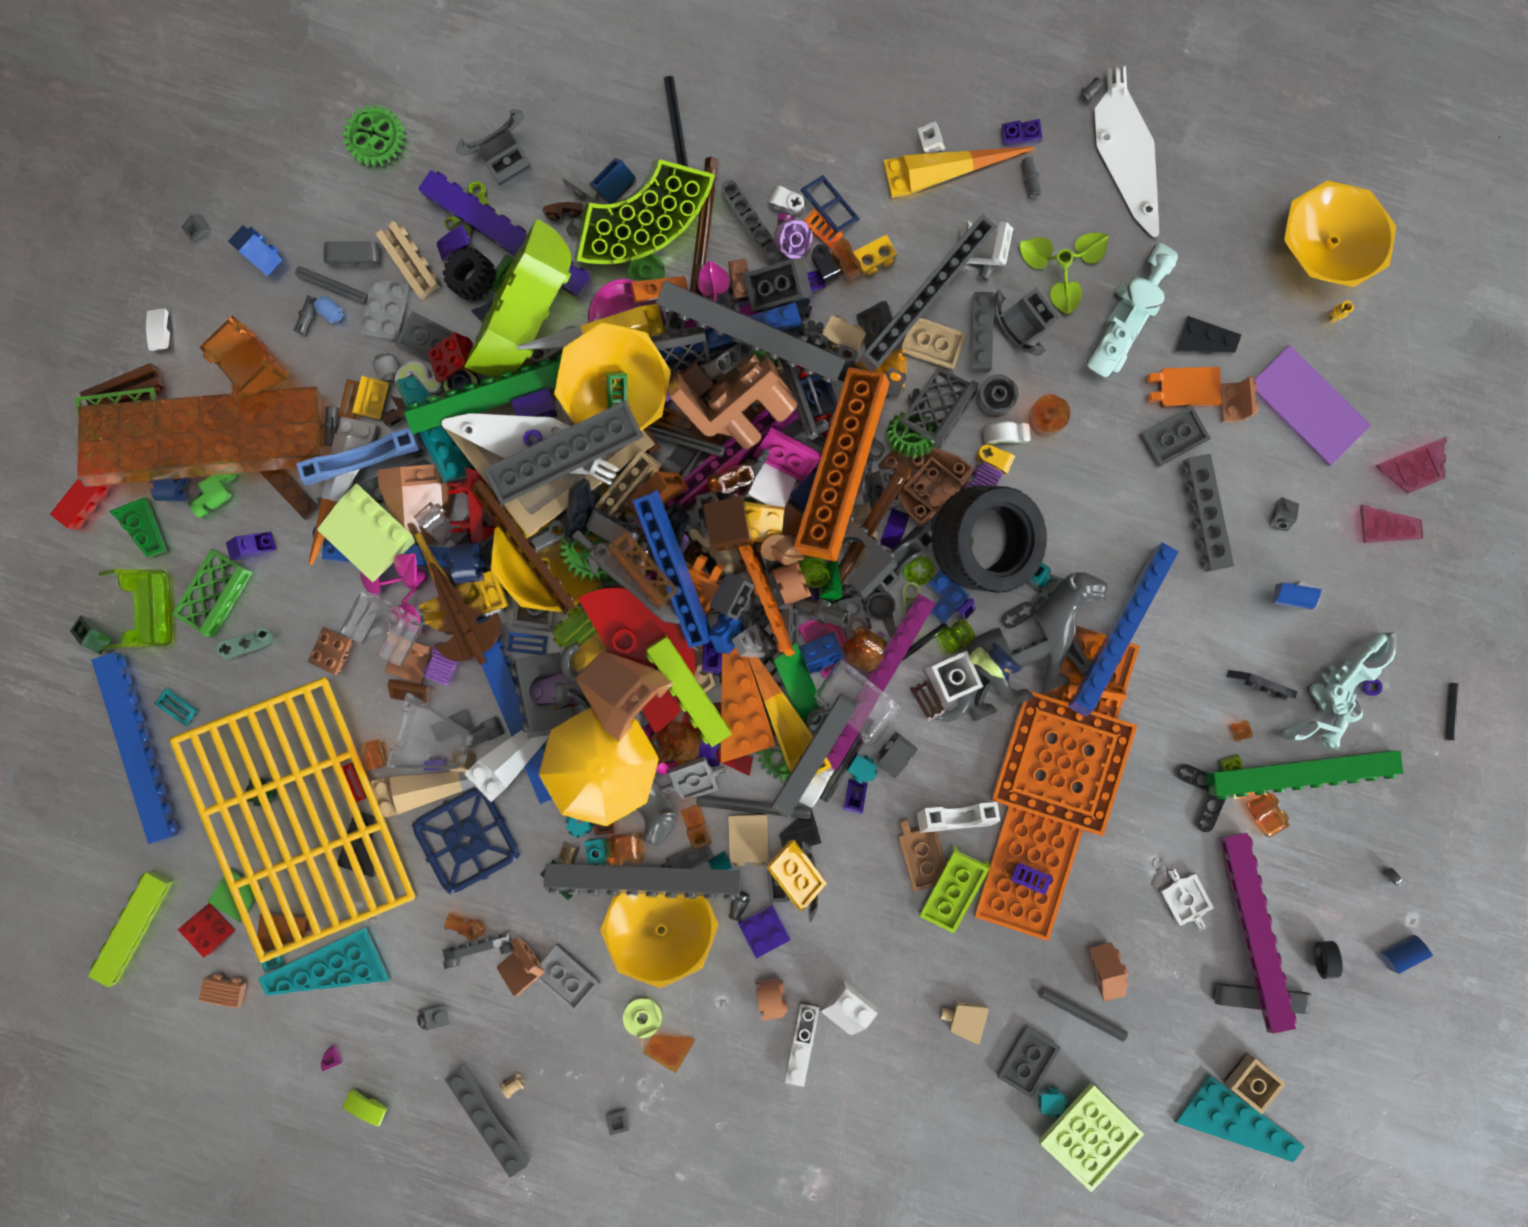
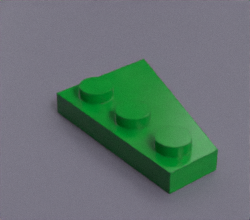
(141, 525)

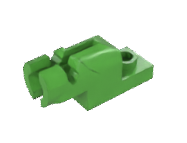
(214, 494)

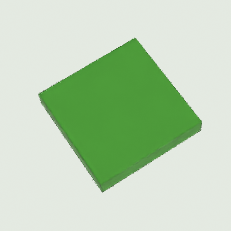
(223, 900)

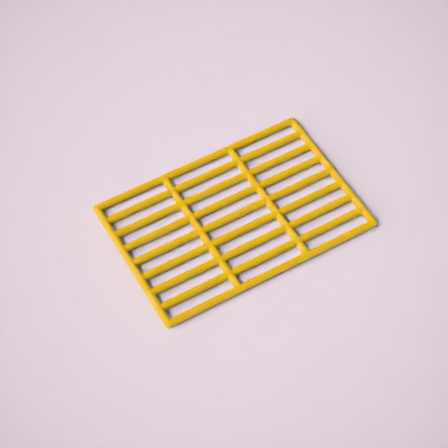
(278, 783)

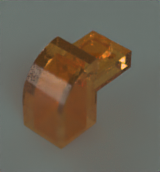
(697, 827)

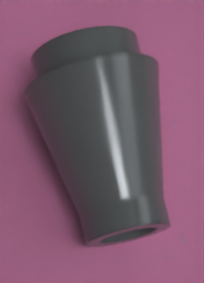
(738, 906)

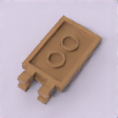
(921, 855)

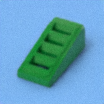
(623, 384)
(832, 589)

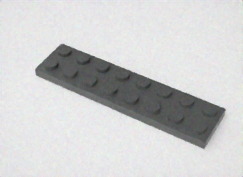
(564, 452)

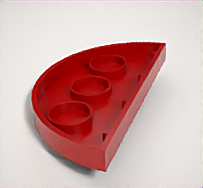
(627, 632)

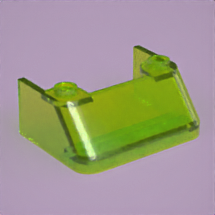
(151, 608)

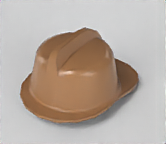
(781, 549)

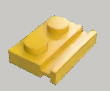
(371, 397)

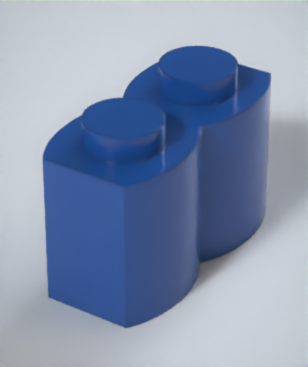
(723, 633)

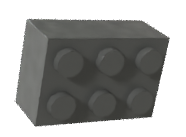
(777, 284)

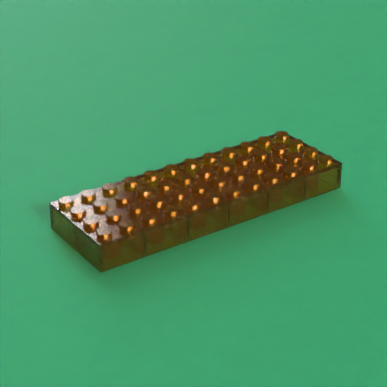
(198, 436)

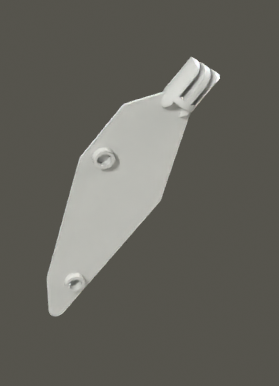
(1128, 150)
(505, 437)

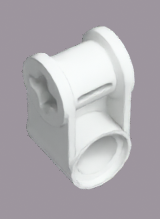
(784, 199)

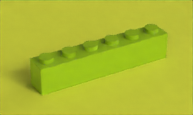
(689, 691)
(130, 928)

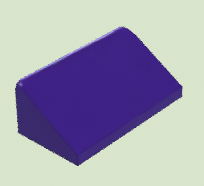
(711, 659)

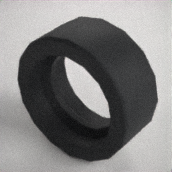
(1328, 959)

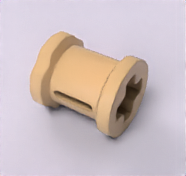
(512, 1085)

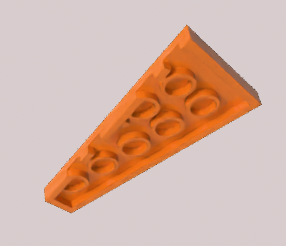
(762, 588)
(742, 709)

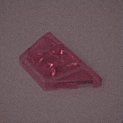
(1417, 467)

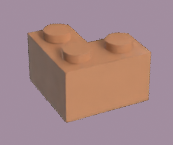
(1109, 971)

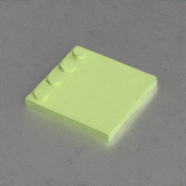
(1090, 1137)

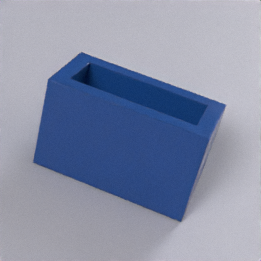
(612, 180)
(1296, 595)
(1406, 954)

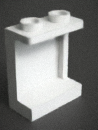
(995, 248)

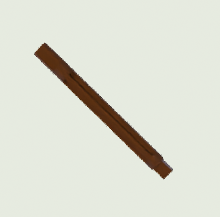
(703, 228)
(874, 518)

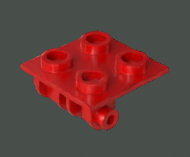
(206, 930)

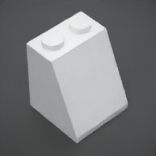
(770, 487)
(953, 677)
(849, 1009)

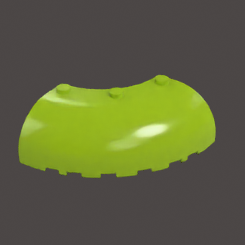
(644, 219)
(521, 302)

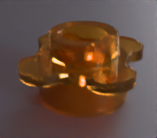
(1247, 732)

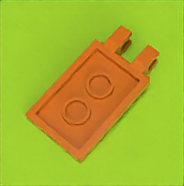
(1187, 387)
(704, 583)

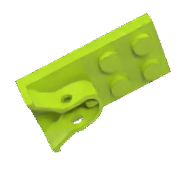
(954, 890)

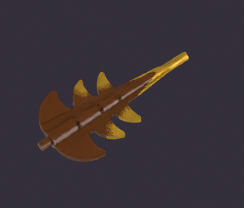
(469, 637)

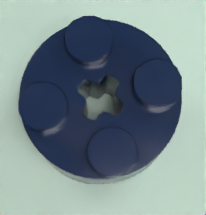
(170, 489)
(467, 562)

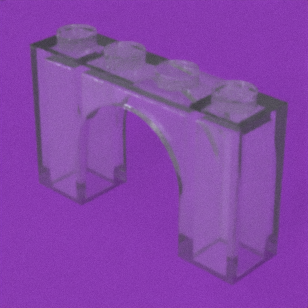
(401, 630)

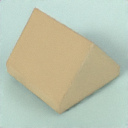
(568, 853)

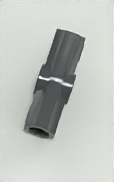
(546, 537)

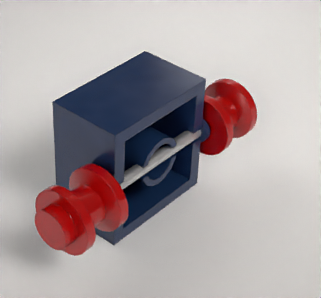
(819, 397)

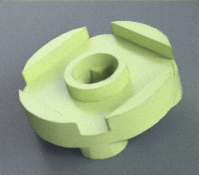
(640, 1028)

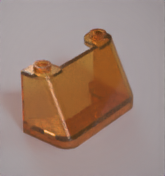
(243, 359)

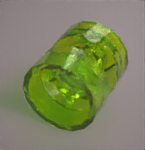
(814, 571)
(959, 634)

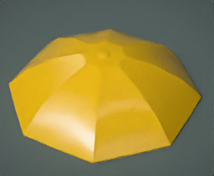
(1340, 233)
(612, 349)
(522, 583)
(594, 773)
(658, 936)

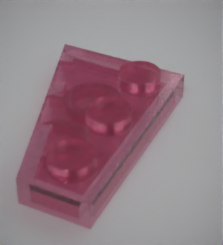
(1386, 526)

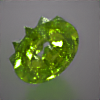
(925, 577)

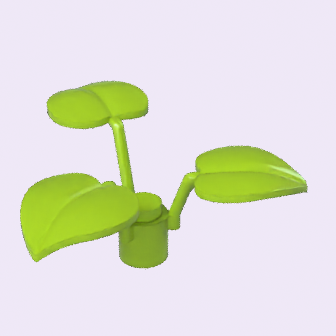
(1039, 249)

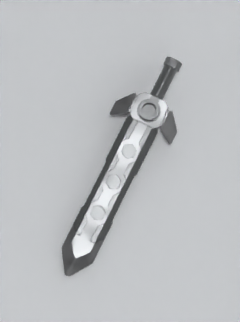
(602, 557)

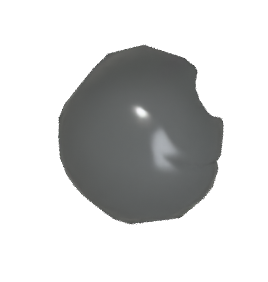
(880, 605)

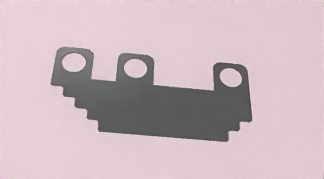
(894, 386)

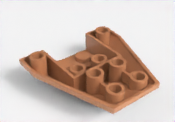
(929, 482)
(410, 490)
(619, 690)

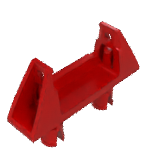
(474, 522)

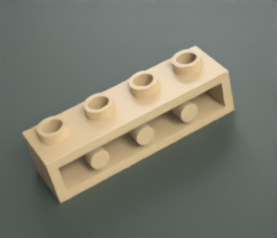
(629, 481)

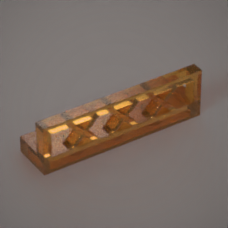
(637, 575)

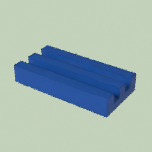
(511, 642)

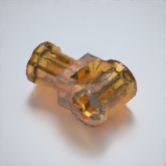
(464, 926)

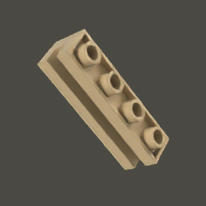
(410, 264)

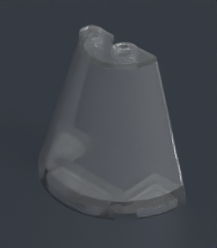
(428, 739)

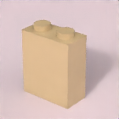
(748, 839)

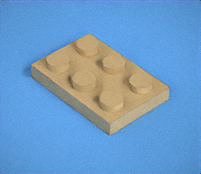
(934, 343)

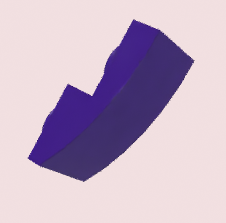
(1022, 131)
(452, 242)

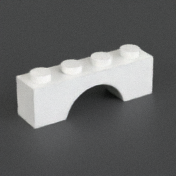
(967, 817)

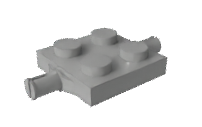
(693, 779)

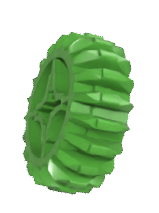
(911, 441)

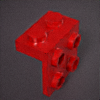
(450, 356)

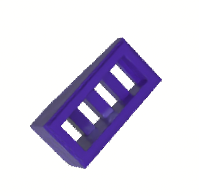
(966, 609)
(1016, 872)

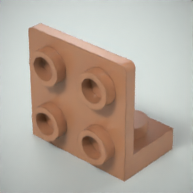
(1238, 400)
(413, 665)
(520, 967)

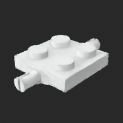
(1186, 899)

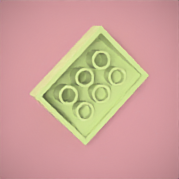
(365, 533)

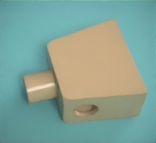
(966, 1020)

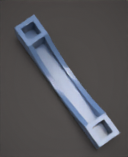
(334, 465)

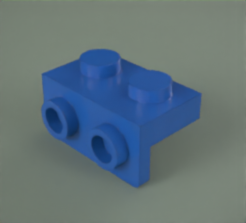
(822, 652)

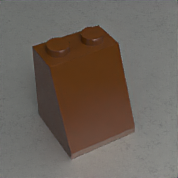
(727, 523)

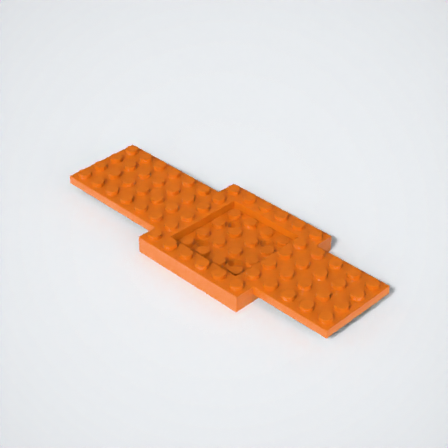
(1047, 815)

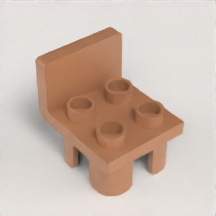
(728, 408)

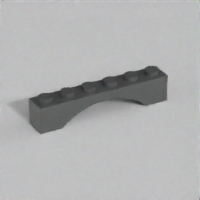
(469, 1095)

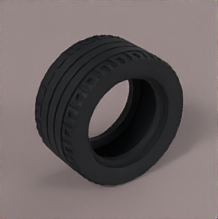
(1024, 543)

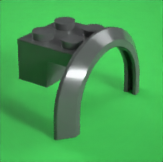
(499, 149)
(1025, 319)
(777, 894)

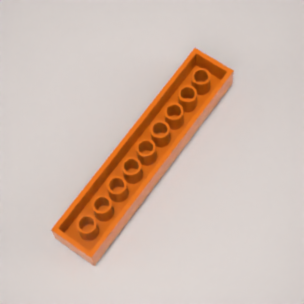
(842, 464)

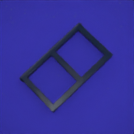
(820, 209)

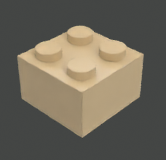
(842, 333)
(1255, 1083)

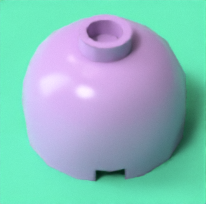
(793, 238)

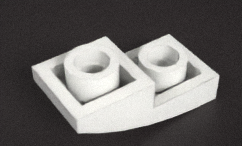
(156, 329)

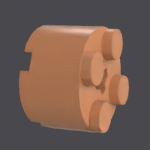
(791, 583)
(770, 999)

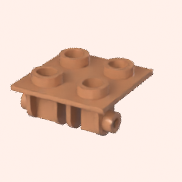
(329, 651)

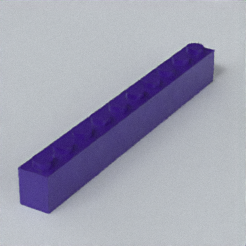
(489, 224)

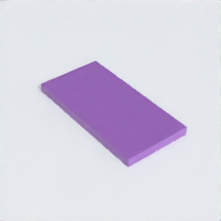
(1310, 405)

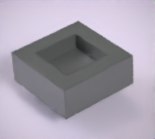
(617, 1122)

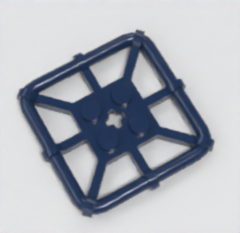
(460, 851)

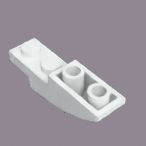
(801, 1045)

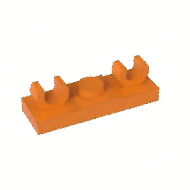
(1110, 693)

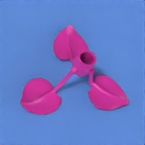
(715, 281)
(412, 577)

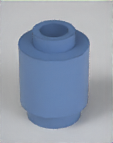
(328, 309)

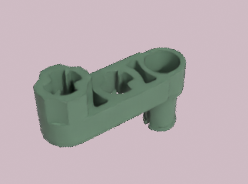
(234, 643)

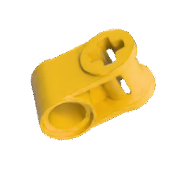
(996, 457)

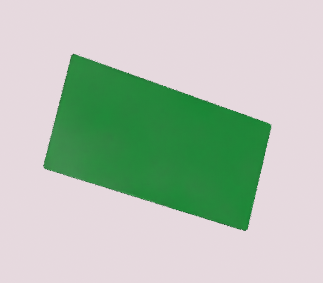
(797, 682)

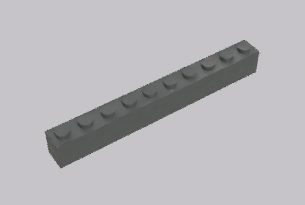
(927, 293)
(751, 331)
(642, 880)

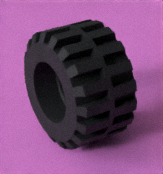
(460, 265)

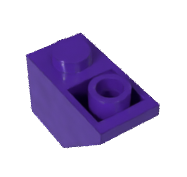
(250, 545)

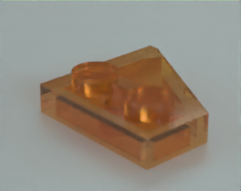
(668, 1050)

